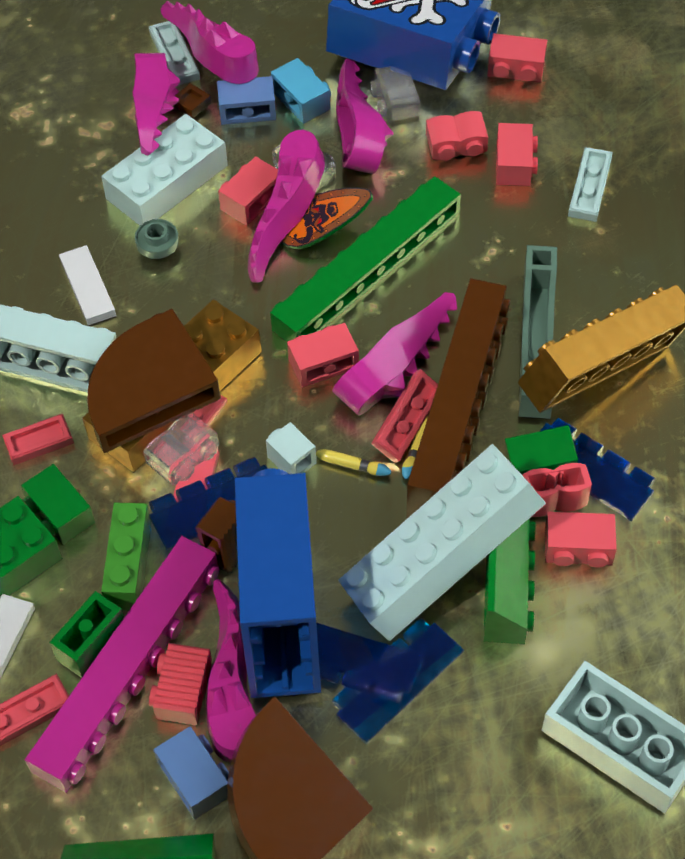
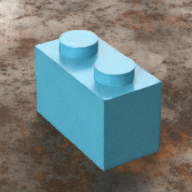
(301, 90)

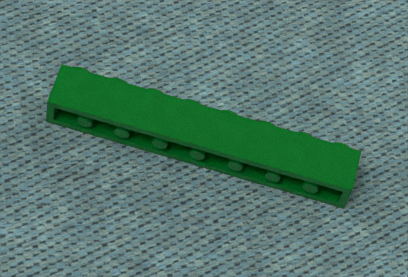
(366, 261)

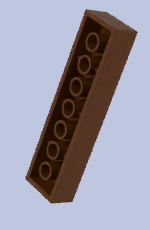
(460, 392)

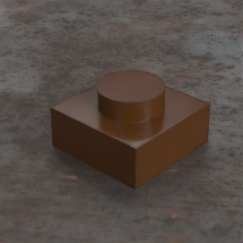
(192, 100)

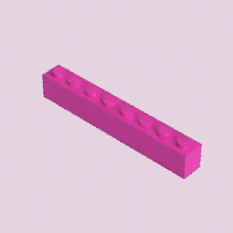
(122, 665)

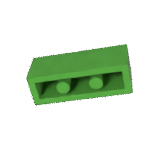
(126, 554)

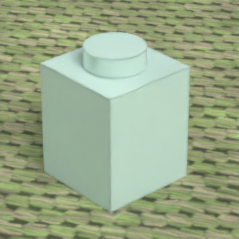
(290, 450)

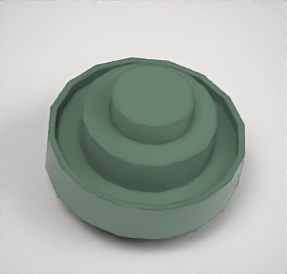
(156, 238)

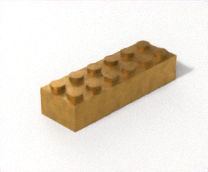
(228, 348)
(604, 348)

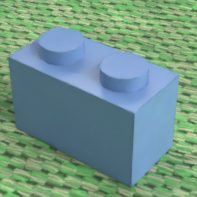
(246, 101)
(193, 771)

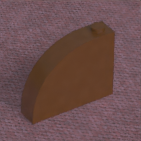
(148, 381)
(288, 792)

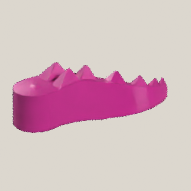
(215, 45)
(152, 96)
(360, 125)
(296, 184)
(393, 357)
(227, 691)

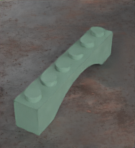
(537, 313)

